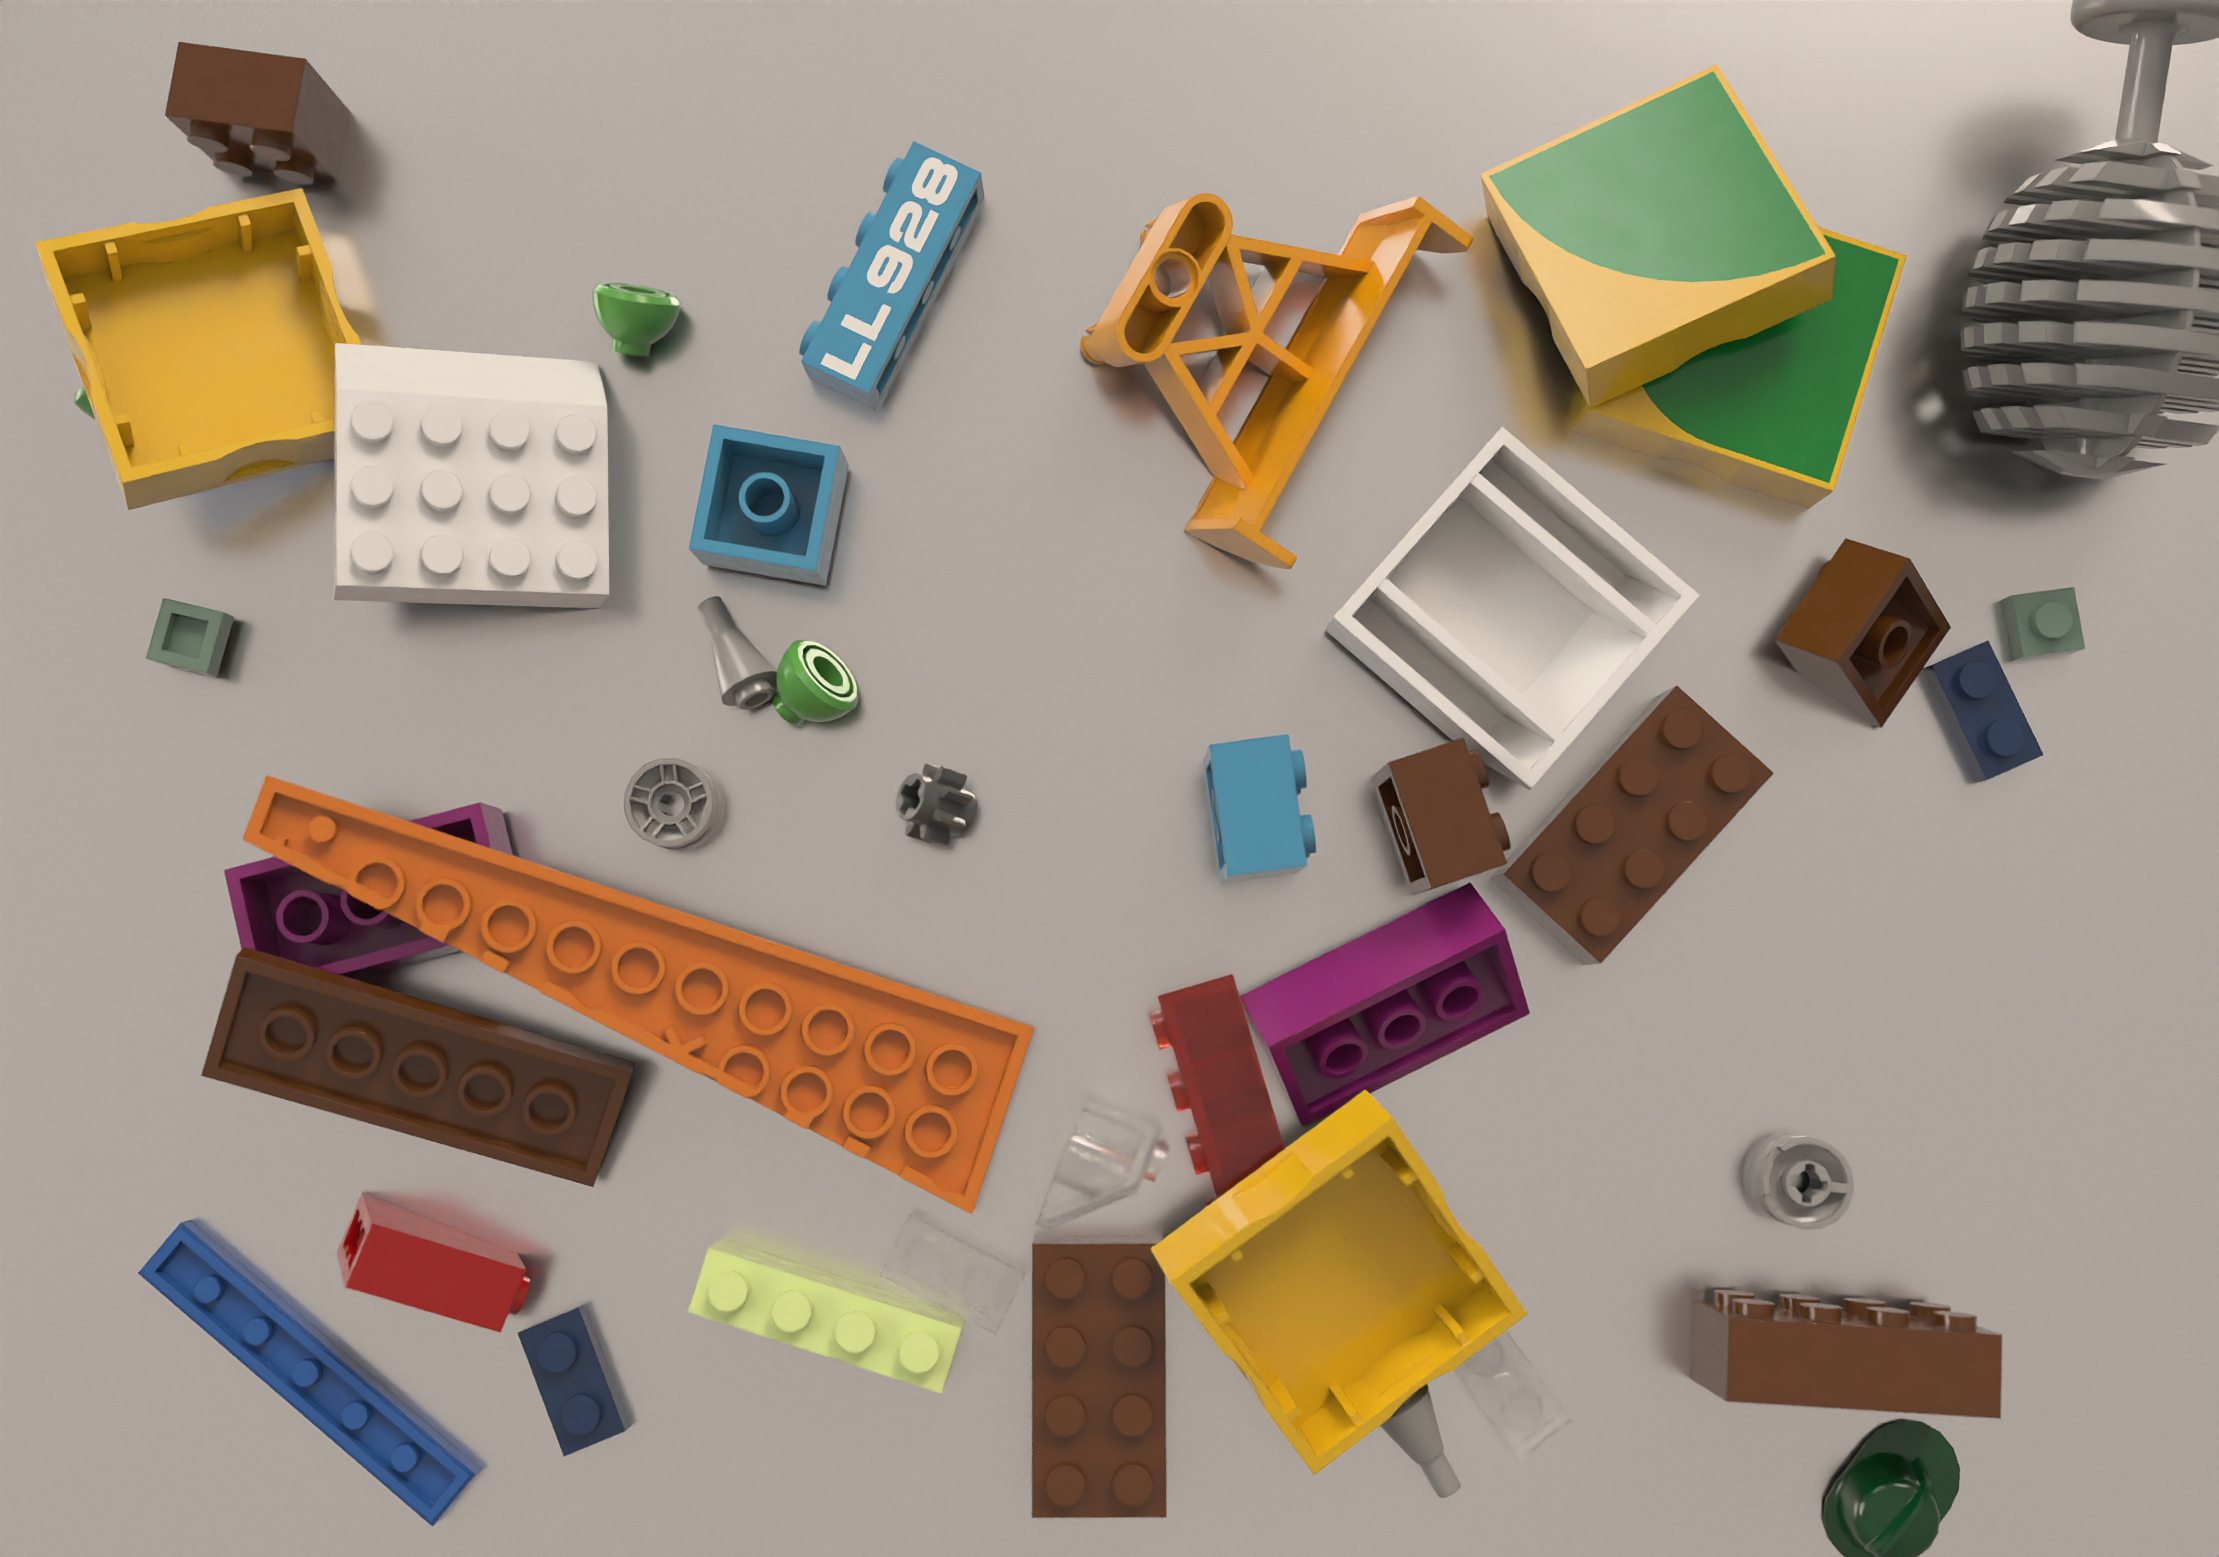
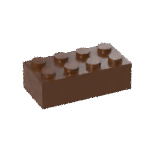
(1631, 826)
(1846, 1356)
(1098, 1377)

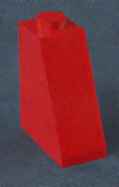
(430, 1265)

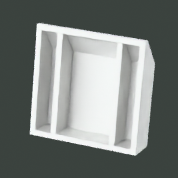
(469, 478)
(1511, 611)

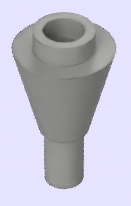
(741, 669)
(1418, 1435)

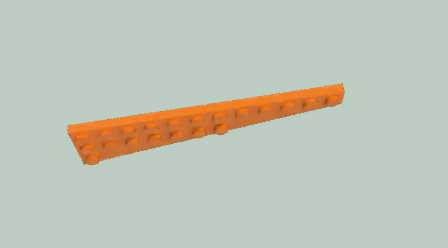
(815, 1040)

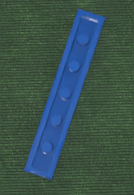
(310, 1372)

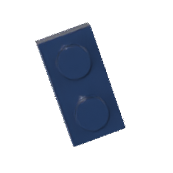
(1982, 712)
(574, 1380)

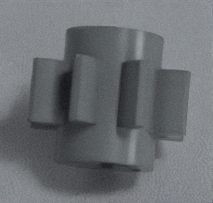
(936, 804)

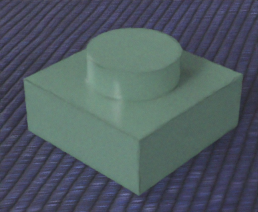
(2043, 623)
(189, 637)

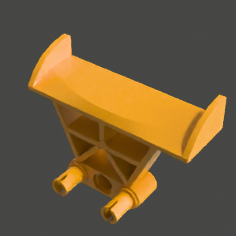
(1195, 244)

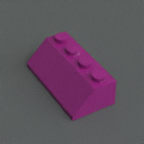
(1387, 1003)

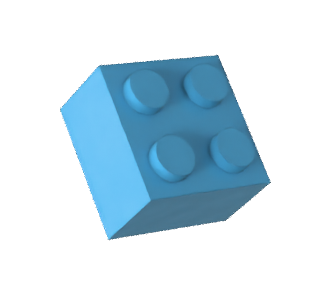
(769, 504)
(1257, 808)

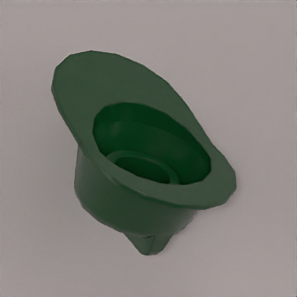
(1893, 1493)

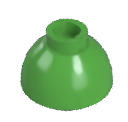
(634, 315)
(813, 684)

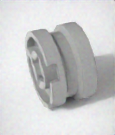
(648, 813)
(1788, 1156)

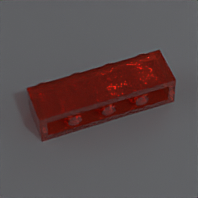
(1217, 1081)

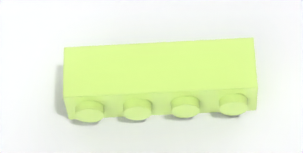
(827, 1314)

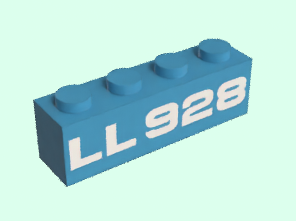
(892, 274)

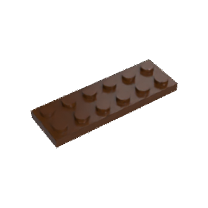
(416, 1067)

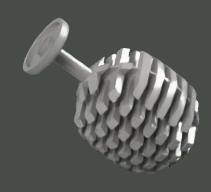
(2106, 276)

